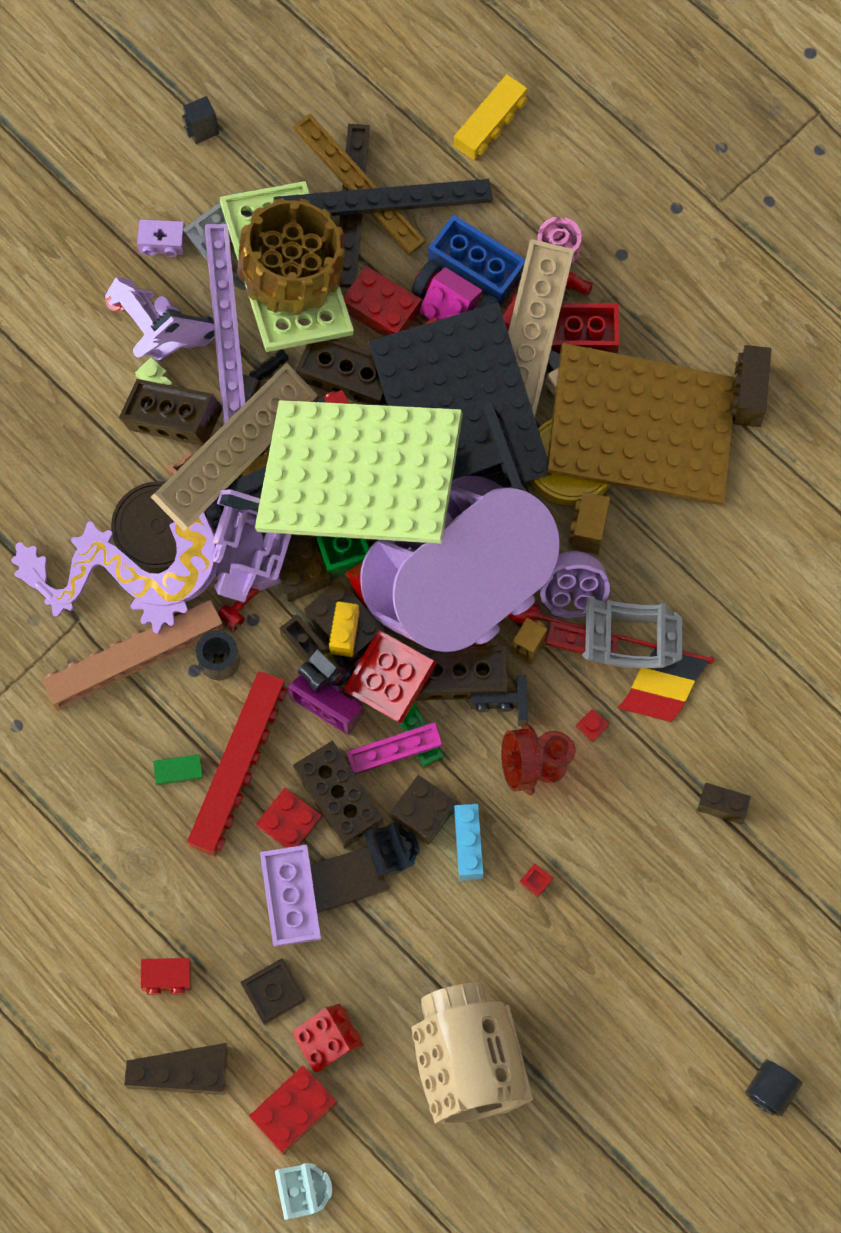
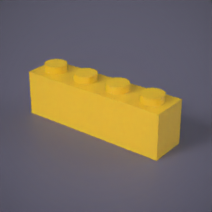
(490, 117)

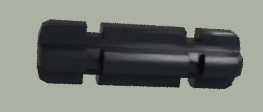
(269, 365)

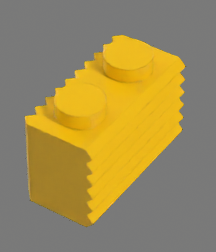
(344, 629)

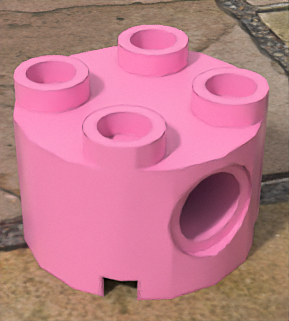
(561, 233)

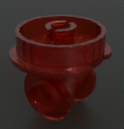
(534, 758)

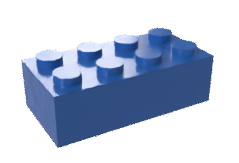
(477, 258)

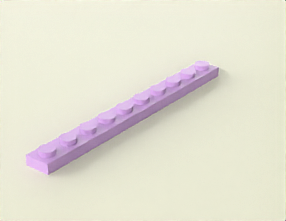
(225, 319)

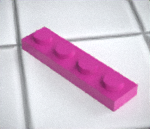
(394, 748)

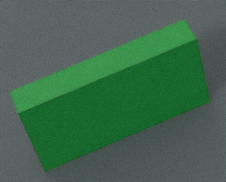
(178, 769)

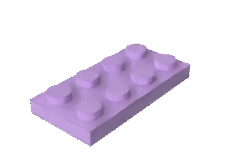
(290, 895)

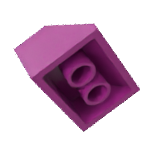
(327, 704)

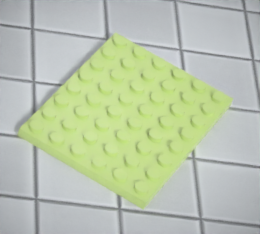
(359, 471)

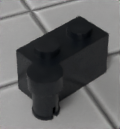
(326, 670)

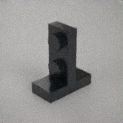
(505, 701)

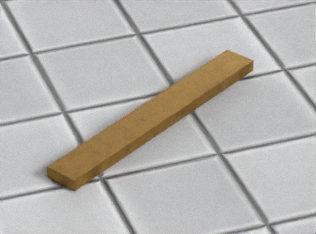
(354, 179)

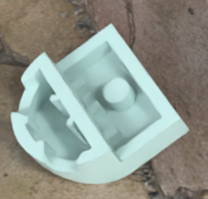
(303, 1190)

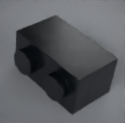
(200, 120)

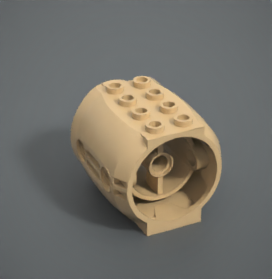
(469, 1055)

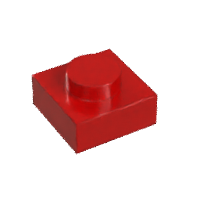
(592, 725)
(536, 880)

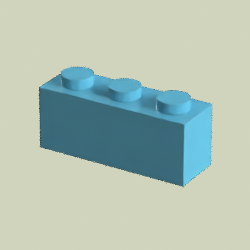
(468, 842)

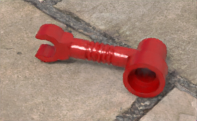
(232, 615)

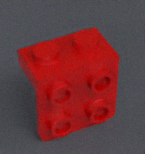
(327, 1037)

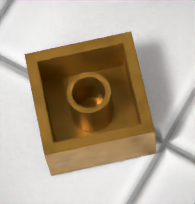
(590, 523)

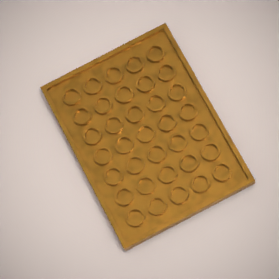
(641, 424)

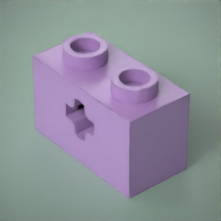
(152, 231)

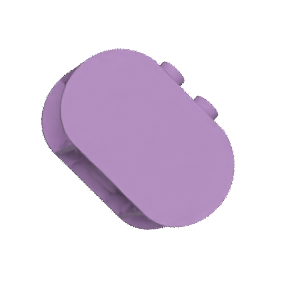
(490, 563)

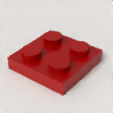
(288, 820)

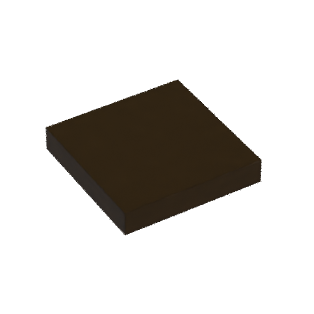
(272, 991)

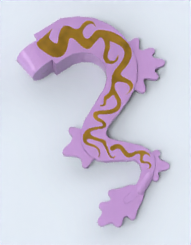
(154, 593)

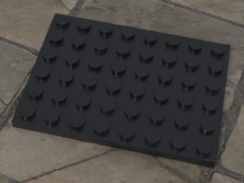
(461, 367)

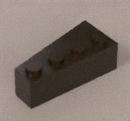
(186, 1071)

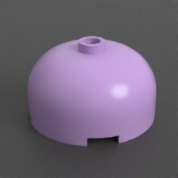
(577, 574)

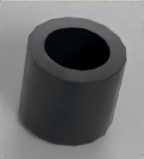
(217, 644)
(773, 1088)

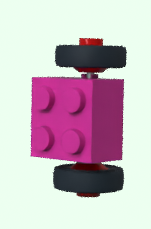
(446, 292)

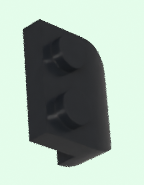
(392, 848)

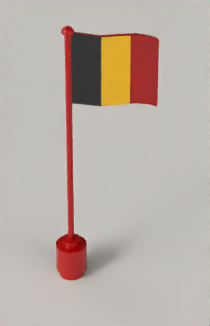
(655, 691)

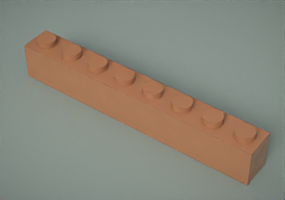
(130, 655)

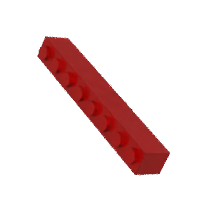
(237, 763)

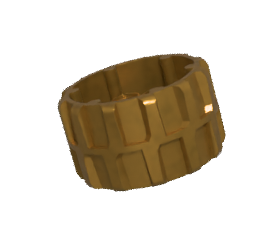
(292, 229)

